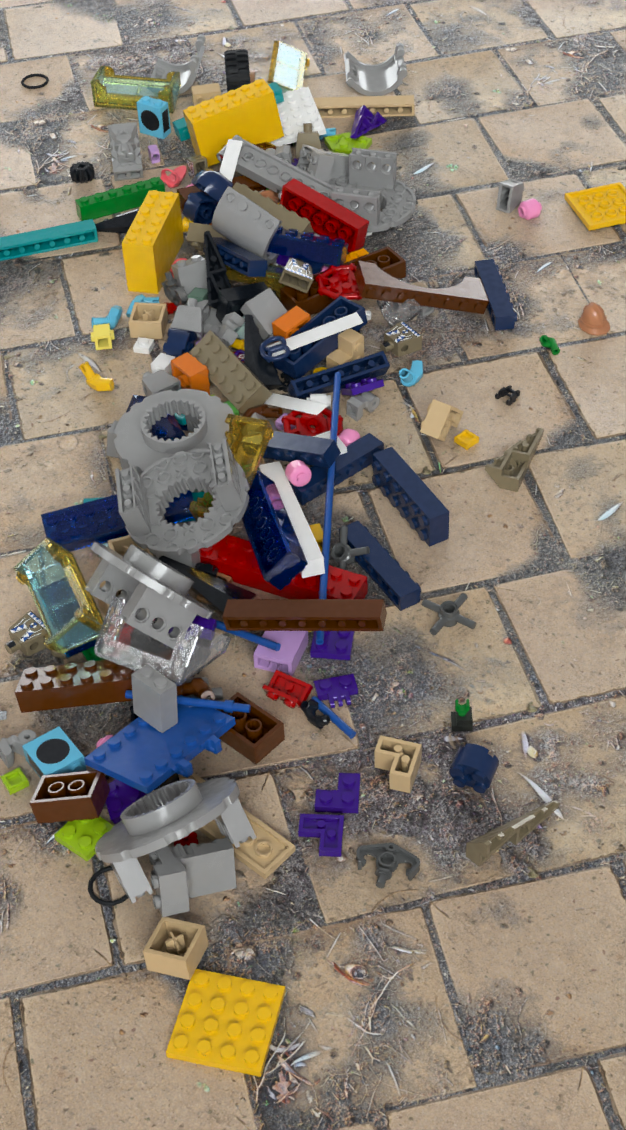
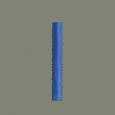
(335, 719)

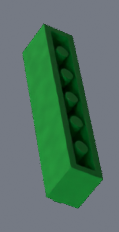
(116, 199)

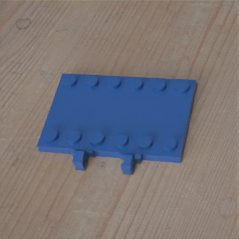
(147, 757)

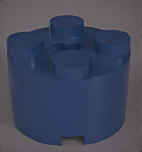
(199, 208)
(179, 342)
(473, 767)

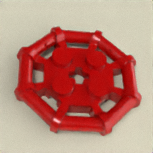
(339, 283)
(304, 424)

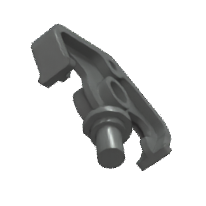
(174, 293)
(388, 858)

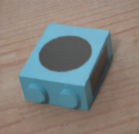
(153, 117)
(54, 754)

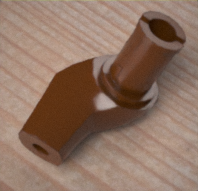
(265, 411)
(198, 688)

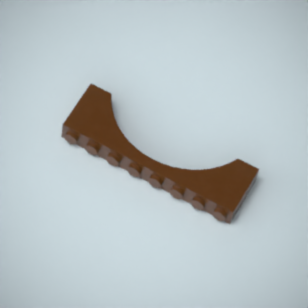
(378, 285)

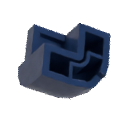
(211, 183)

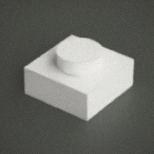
(143, 345)

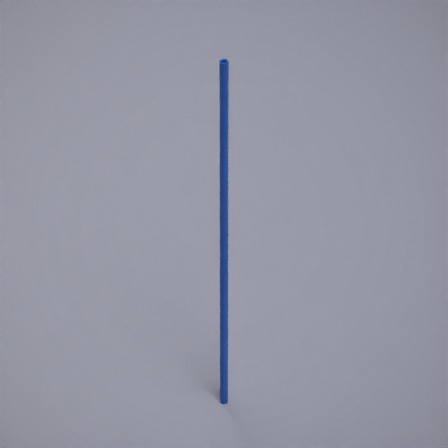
(329, 499)

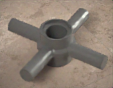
(343, 553)
(448, 614)

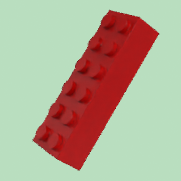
(325, 214)

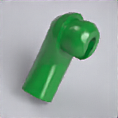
(550, 343)

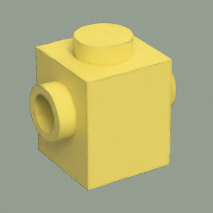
(102, 336)

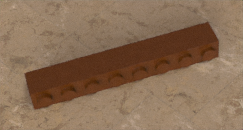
(305, 615)

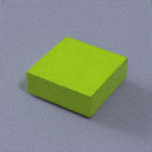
(14, 781)

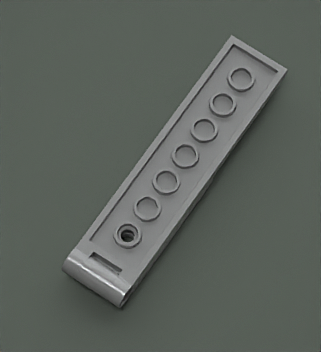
(271, 170)

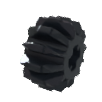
(82, 172)

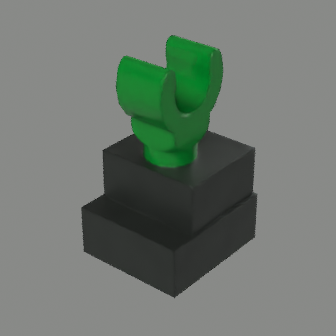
(462, 718)

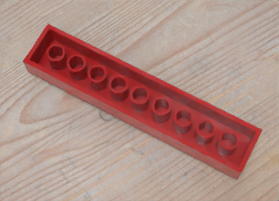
(237, 559)

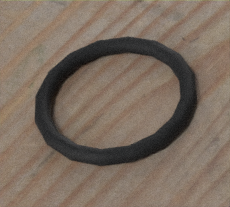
(33, 75)
(95, 898)

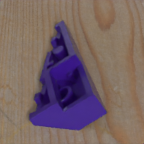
(365, 121)

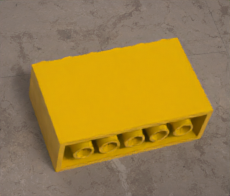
(242, 112)
(153, 242)

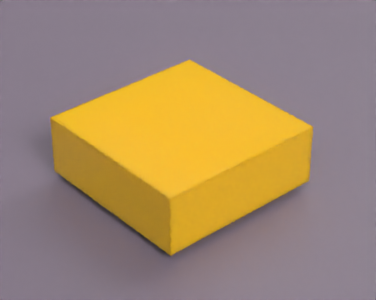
(466, 439)

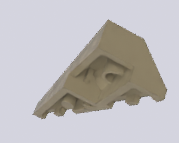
(512, 466)
(486, 845)

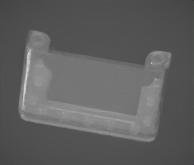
(135, 649)

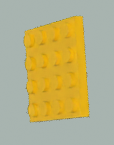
(599, 205)
(226, 1022)

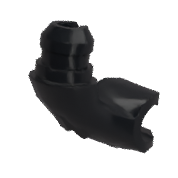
(309, 709)

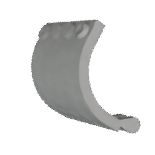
(187, 70)
(376, 78)
(245, 224)

